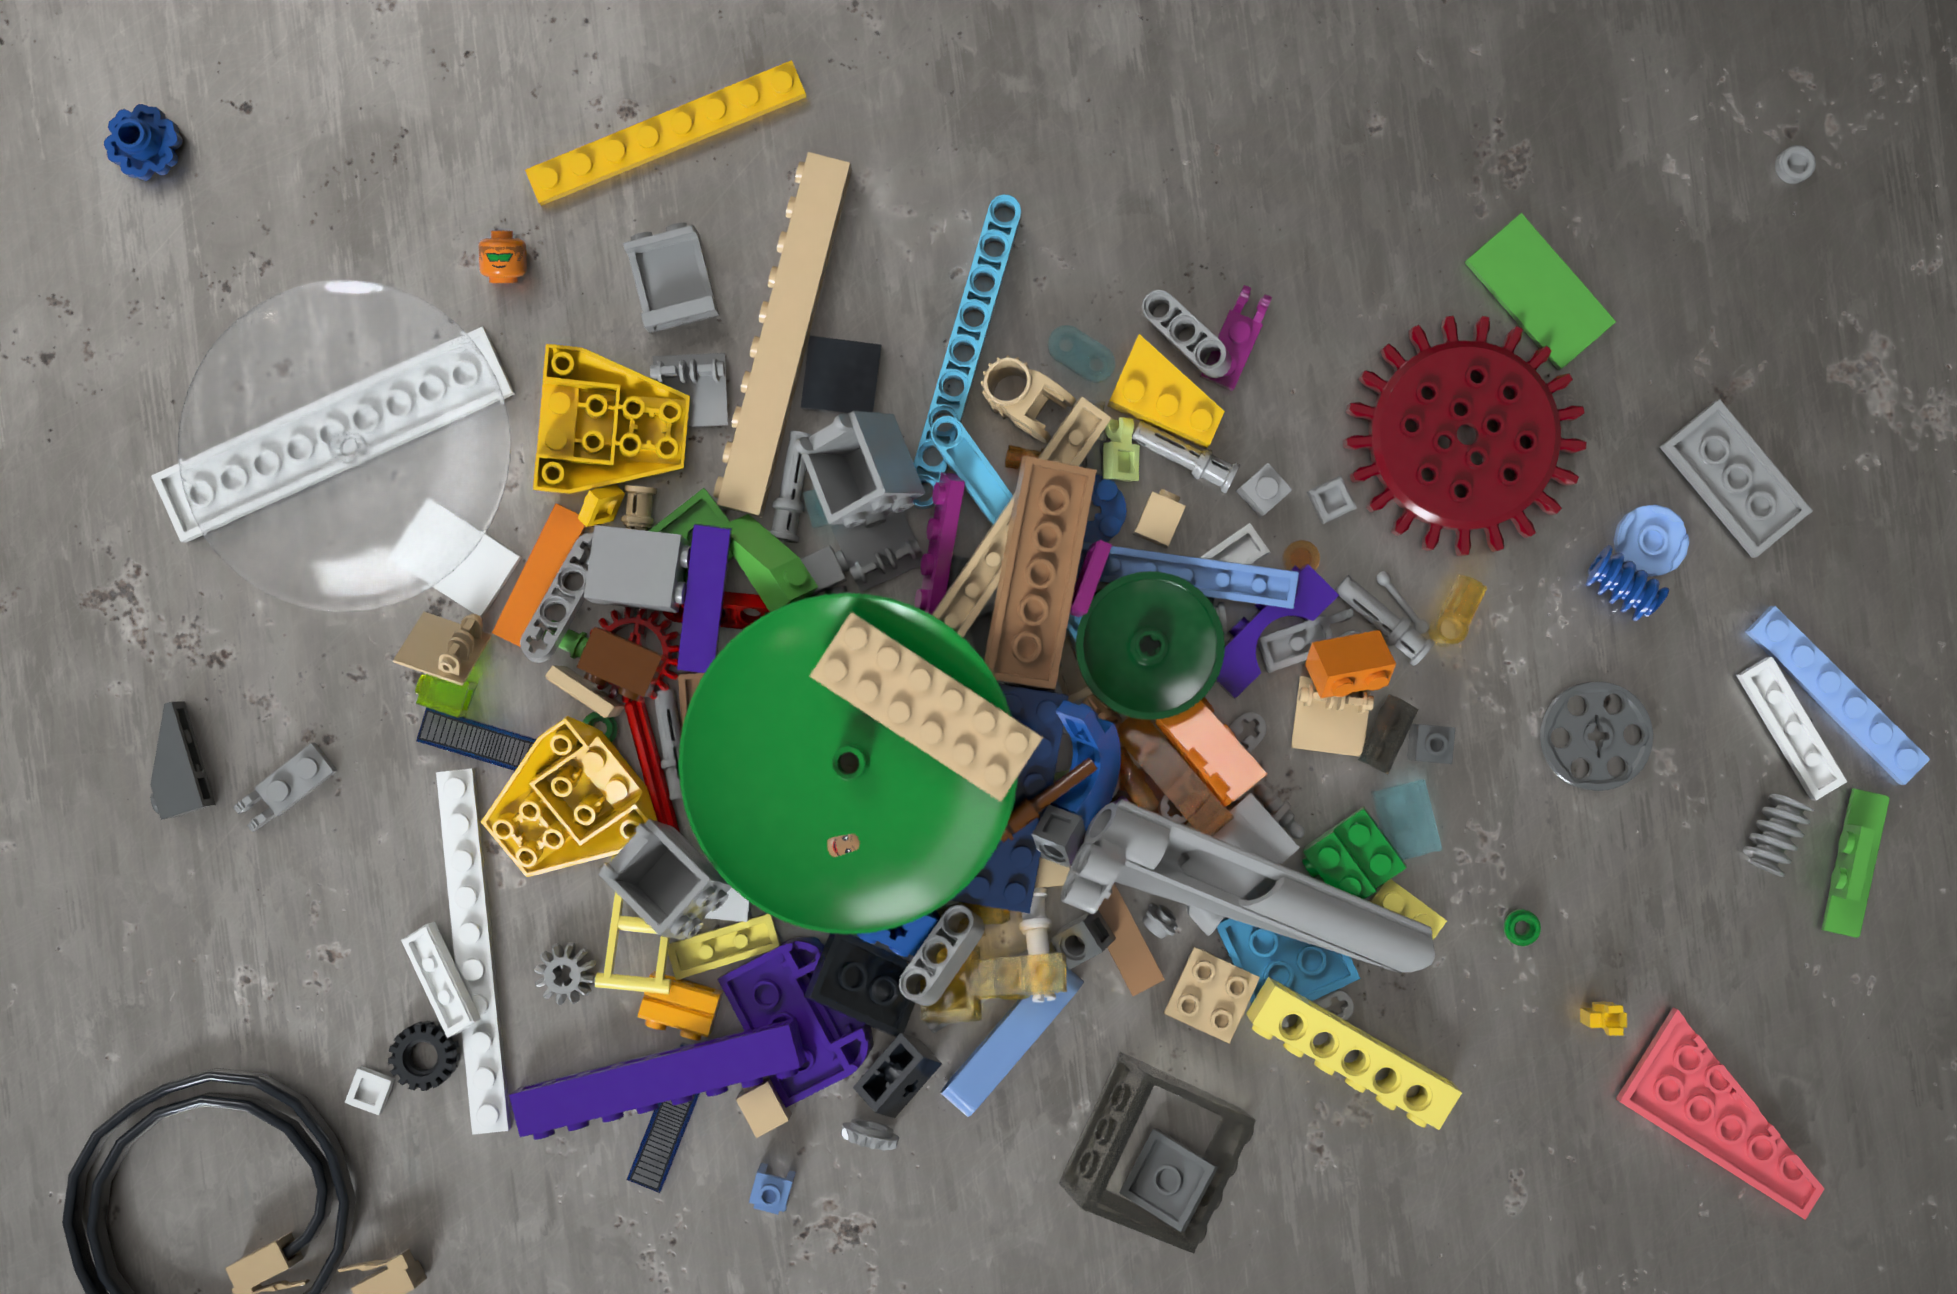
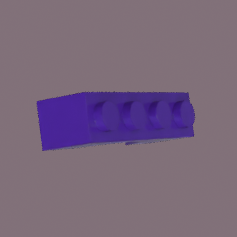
(1240, 660)

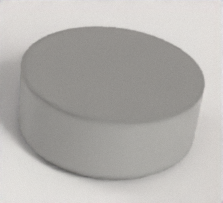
(1795, 164)

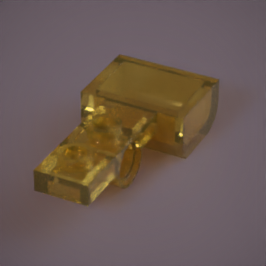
(994, 978)

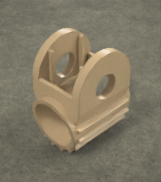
(1029, 404)

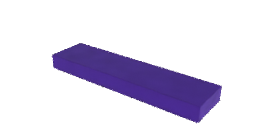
(704, 597)

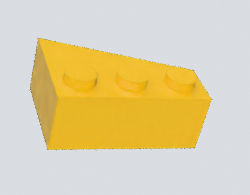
(1164, 397)

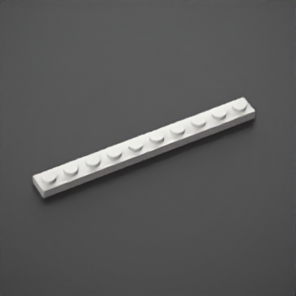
(474, 948)

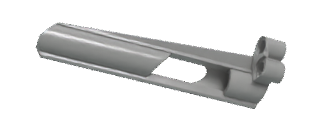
(1143, 852)

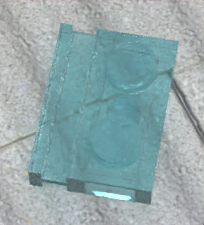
(1407, 818)

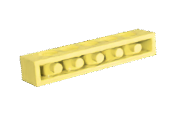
(1436, 1092)

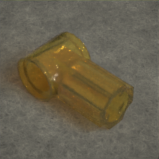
(1458, 609)

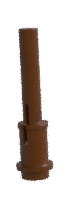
(1028, 810)

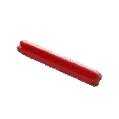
(650, 762)

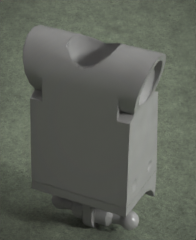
(1251, 829)

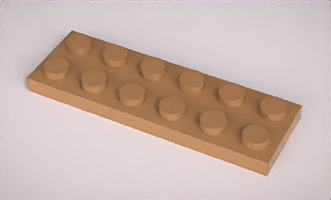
(1039, 572)

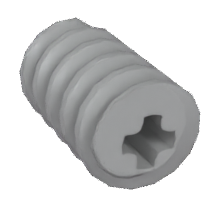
(1777, 833)

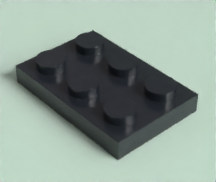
(862, 983)

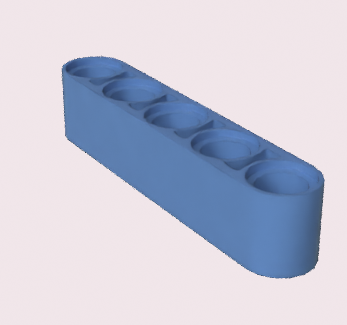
(1005, 1047)

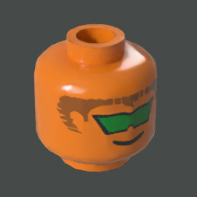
(502, 257)

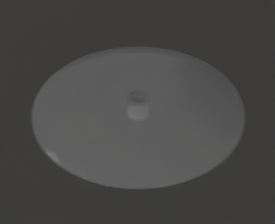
(270, 432)

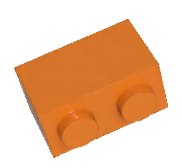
(1350, 664)

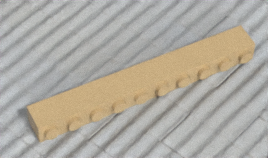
(784, 334)

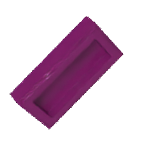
(1089, 577)

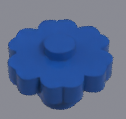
(143, 142)

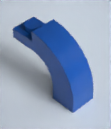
(1099, 742)

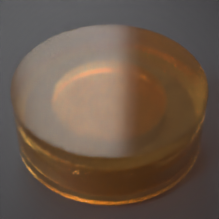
(1300, 554)

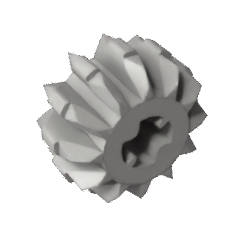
(578, 974)

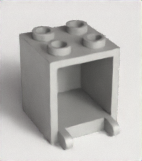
(861, 469)
(665, 880)

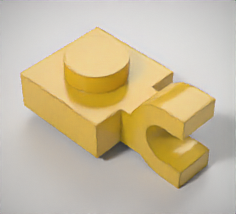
(1605, 1016)

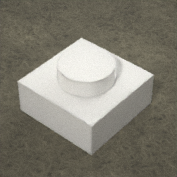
(369, 1090)

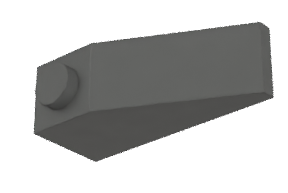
(178, 769)

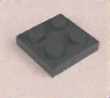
(1168, 1180)

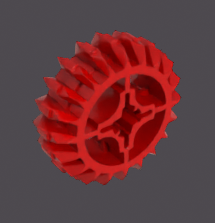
(639, 637)

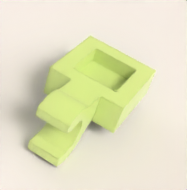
(1120, 455)

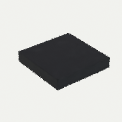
(840, 375)

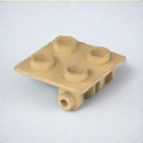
(444, 647)
(1331, 722)
(1211, 995)

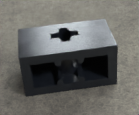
(897, 1075)

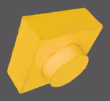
(601, 505)

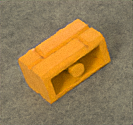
(686, 1007)

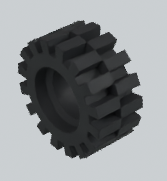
(403, 1063)

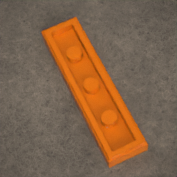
(540, 570)

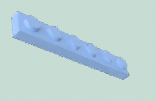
(1837, 695)

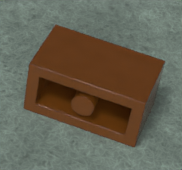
(620, 663)

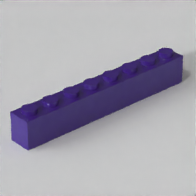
(658, 1078)

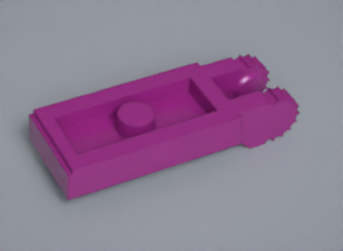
(1238, 337)

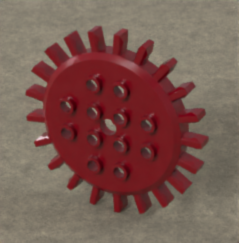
(1402, 455)

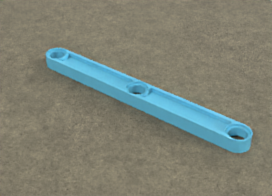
(980, 479)

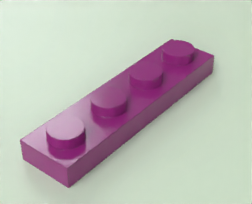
(941, 536)

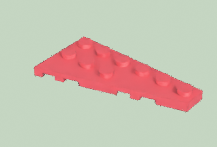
(1702, 1105)

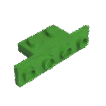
(1855, 863)

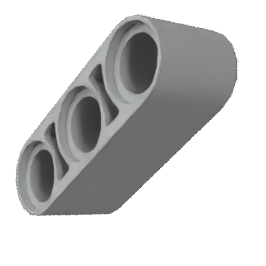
(1178, 319)
(925, 964)

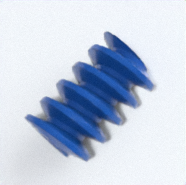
(1626, 583)

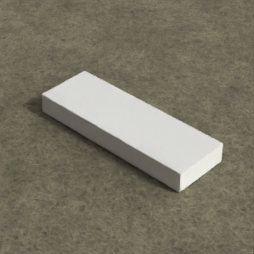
(441, 979)

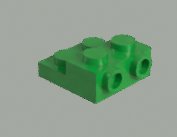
(1354, 856)

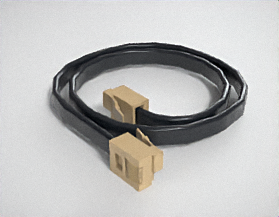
(250, 1271)

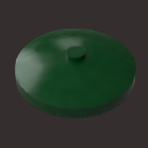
(1150, 645)

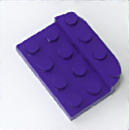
(773, 991)

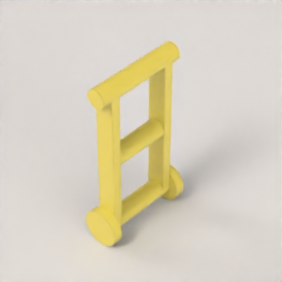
(628, 982)

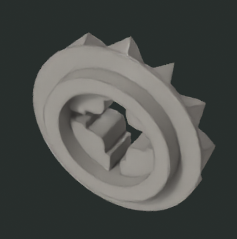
(870, 1134)

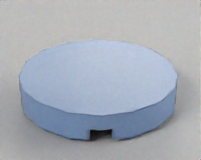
(1652, 539)

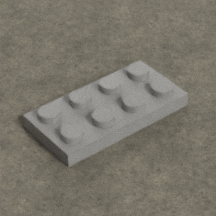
(1736, 478)

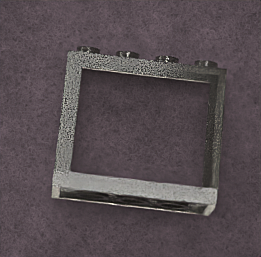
(1110, 1131)

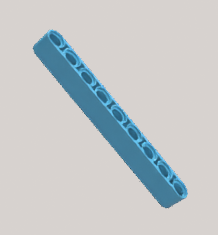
(967, 335)

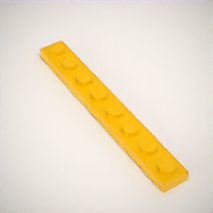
(665, 133)

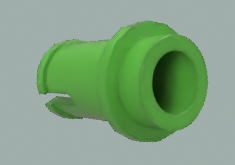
(572, 642)

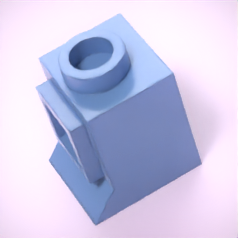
(770, 1191)

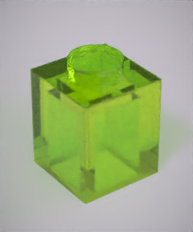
(445, 695)

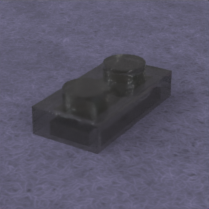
(1388, 734)

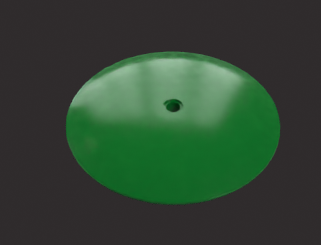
(771, 788)

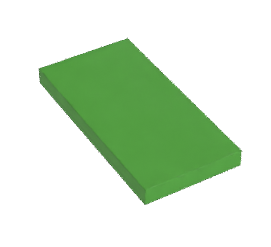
(1540, 291)

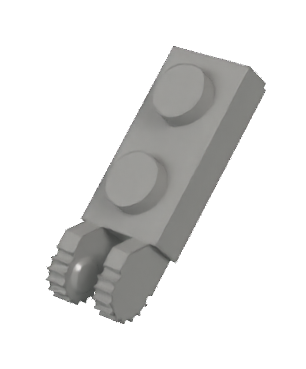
(1293, 643)
(288, 785)

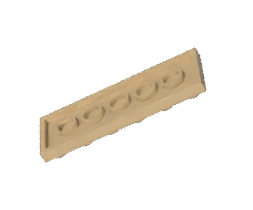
(926, 706)

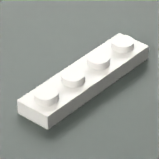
(1791, 728)

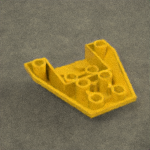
(604, 423)
(568, 801)

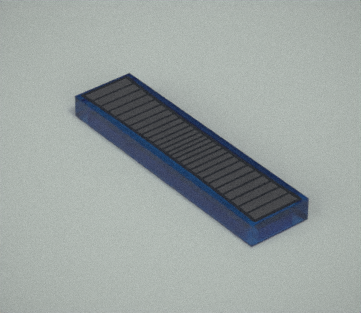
(474, 739)
(661, 1143)

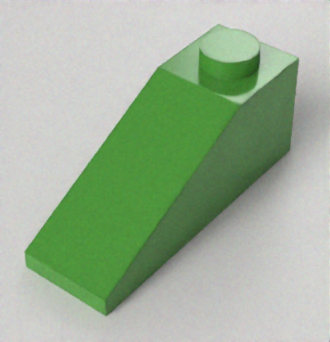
(769, 564)

